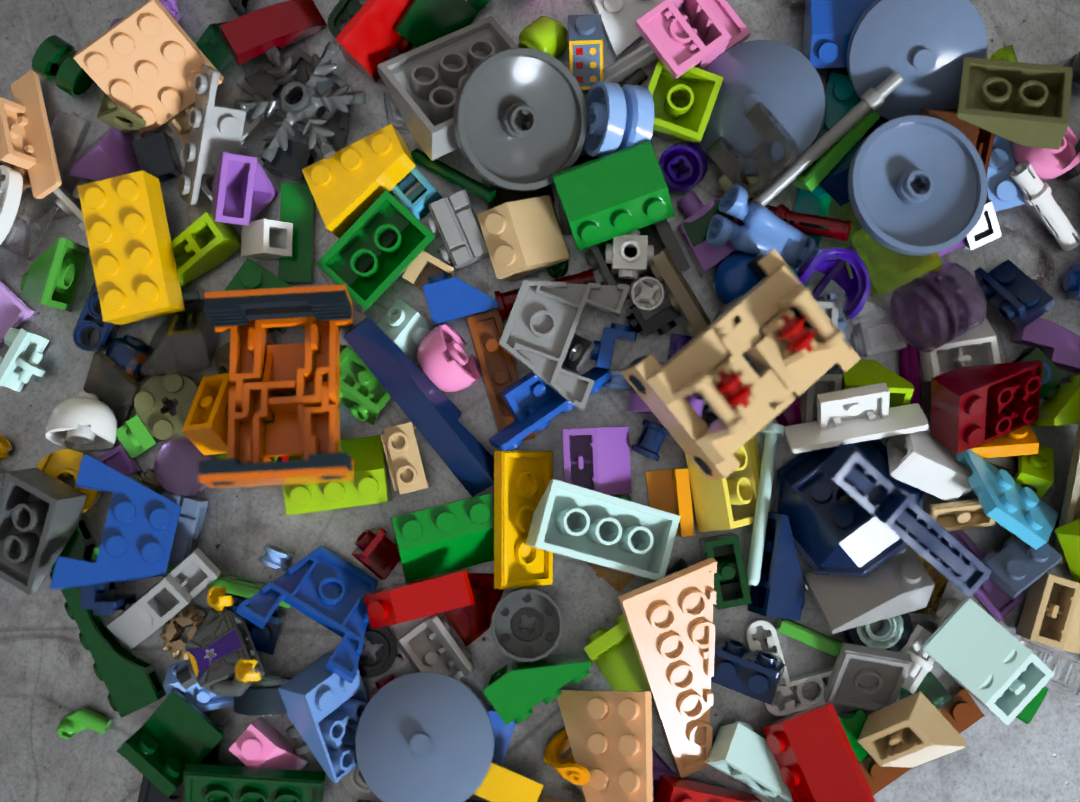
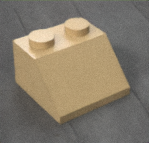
(523, 237)

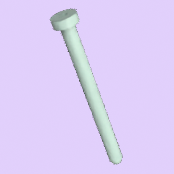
(771, 434)

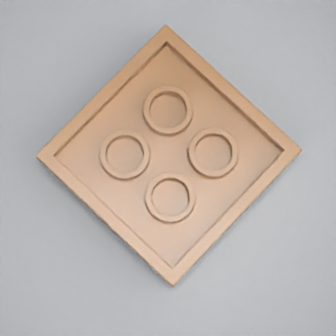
(146, 64)

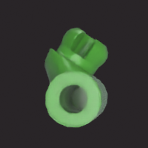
(80, 720)

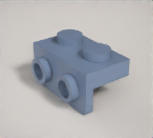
(1020, 565)

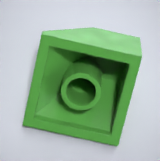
(56, 275)

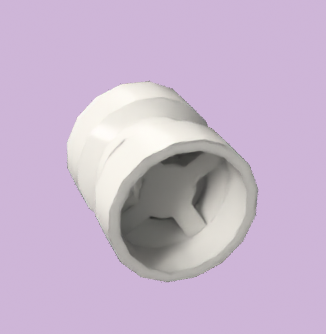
(650, 295)

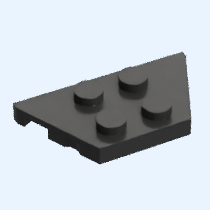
(262, 83)

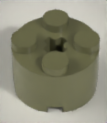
(155, 400)

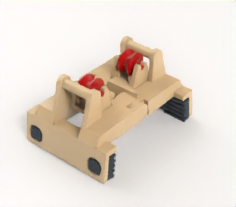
(790, 357)

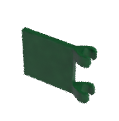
(433, 19)

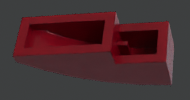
(271, 26)

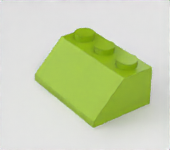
(369, 486)

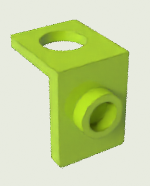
(1036, 470)

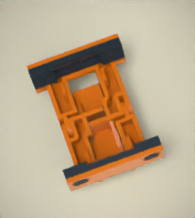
(259, 369)

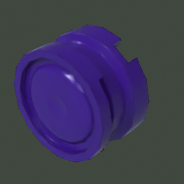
(683, 166)

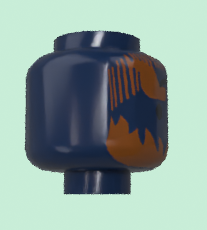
(129, 354)

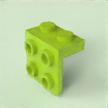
(617, 657)

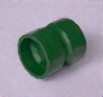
(56, 64)

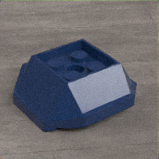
(833, 535)

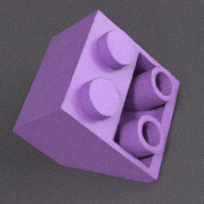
(598, 459)

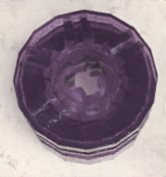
(938, 306)

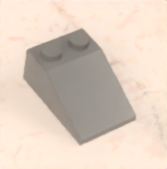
(886, 592)

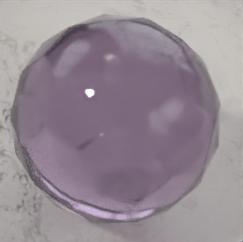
(178, 467)

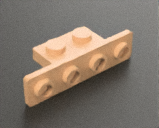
(27, 135)

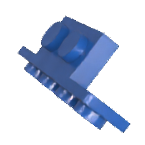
(534, 405)

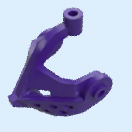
(856, 289)

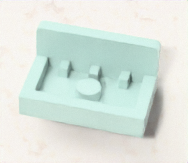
(405, 327)

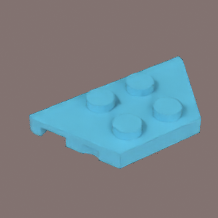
(1008, 502)

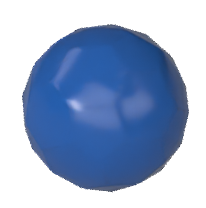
(734, 277)

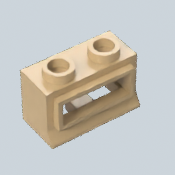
(404, 458)

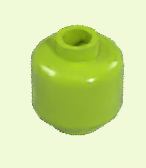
(545, 35)

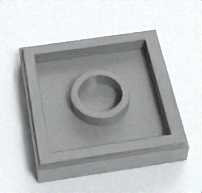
(867, 677)

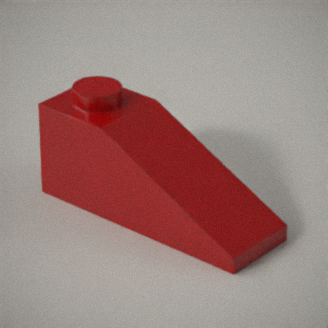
(418, 599)

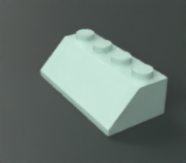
(603, 530)

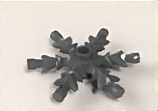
(300, 102)

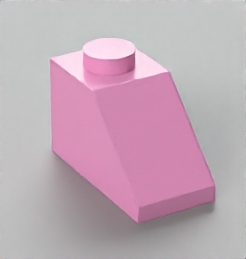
(266, 748)

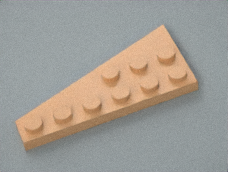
(676, 652)
(612, 740)

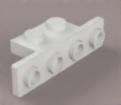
(855, 417)

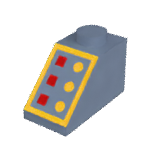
(585, 49)

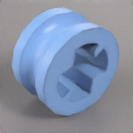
(617, 381)
(276, 557)

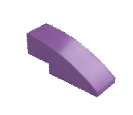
(1054, 340)

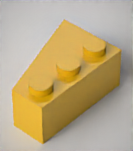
(357, 177)

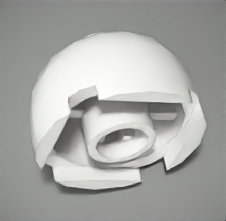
(82, 422)

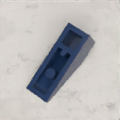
(781, 579)

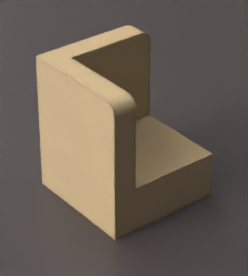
(424, 267)

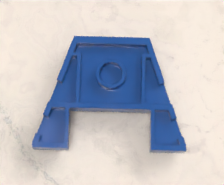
(135, 534)
(328, 593)

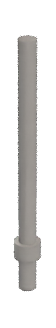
(869, 102)

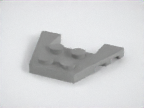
(544, 327)

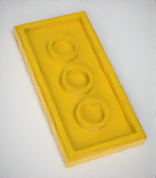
(518, 488)

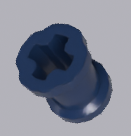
(650, 440)

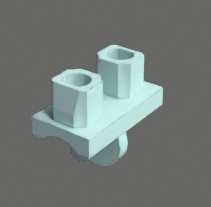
(21, 358)

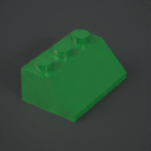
(613, 195)
(376, 250)
(445, 537)

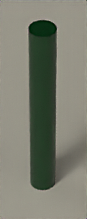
(454, 176)

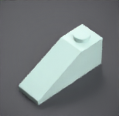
(749, 761)

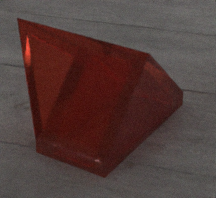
(476, 619)

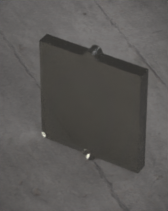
(112, 385)

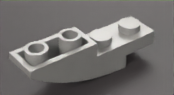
(164, 599)

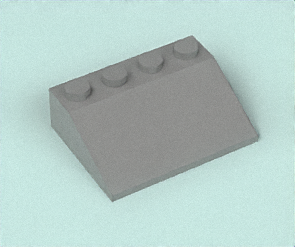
(430, 76)

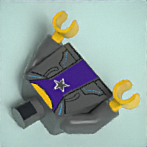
(221, 651)

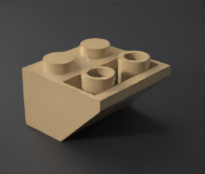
(1052, 613)
(909, 733)

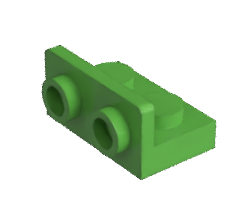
(360, 388)

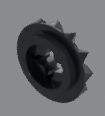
(384, 656)

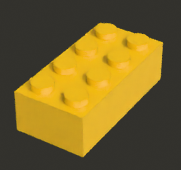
(130, 248)

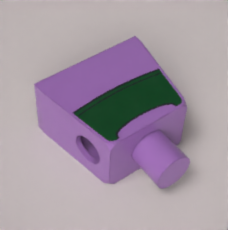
(694, 232)

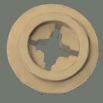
(171, 630)

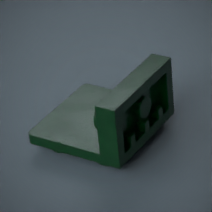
(169, 740)

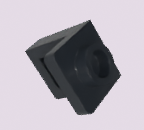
(660, 322)

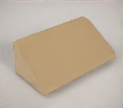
(960, 515)

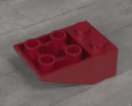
(984, 402)

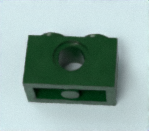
(731, 578)

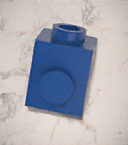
(603, 349)

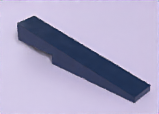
(424, 405)
(905, 519)

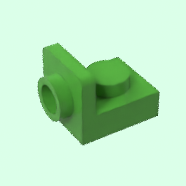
(136, 437)

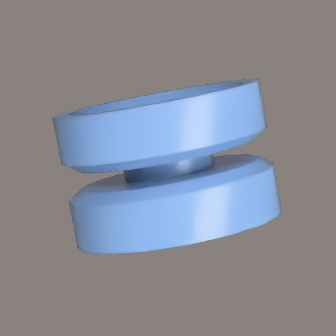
(617, 117)

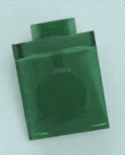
(214, 47)

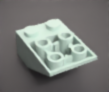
(987, 661)

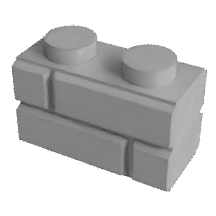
(459, 230)

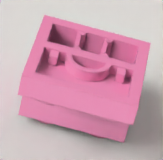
(691, 32)

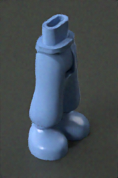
(760, 230)

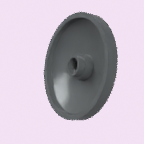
(520, 119)

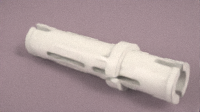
(1039, 197)

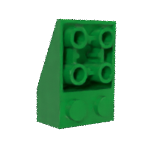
(525, 684)

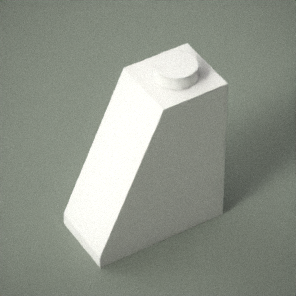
(927, 466)

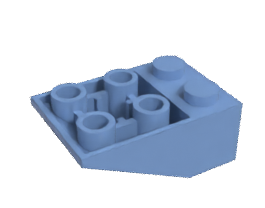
(326, 714)

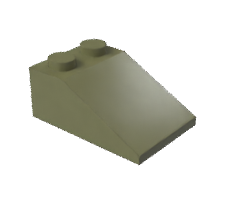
(1016, 100)

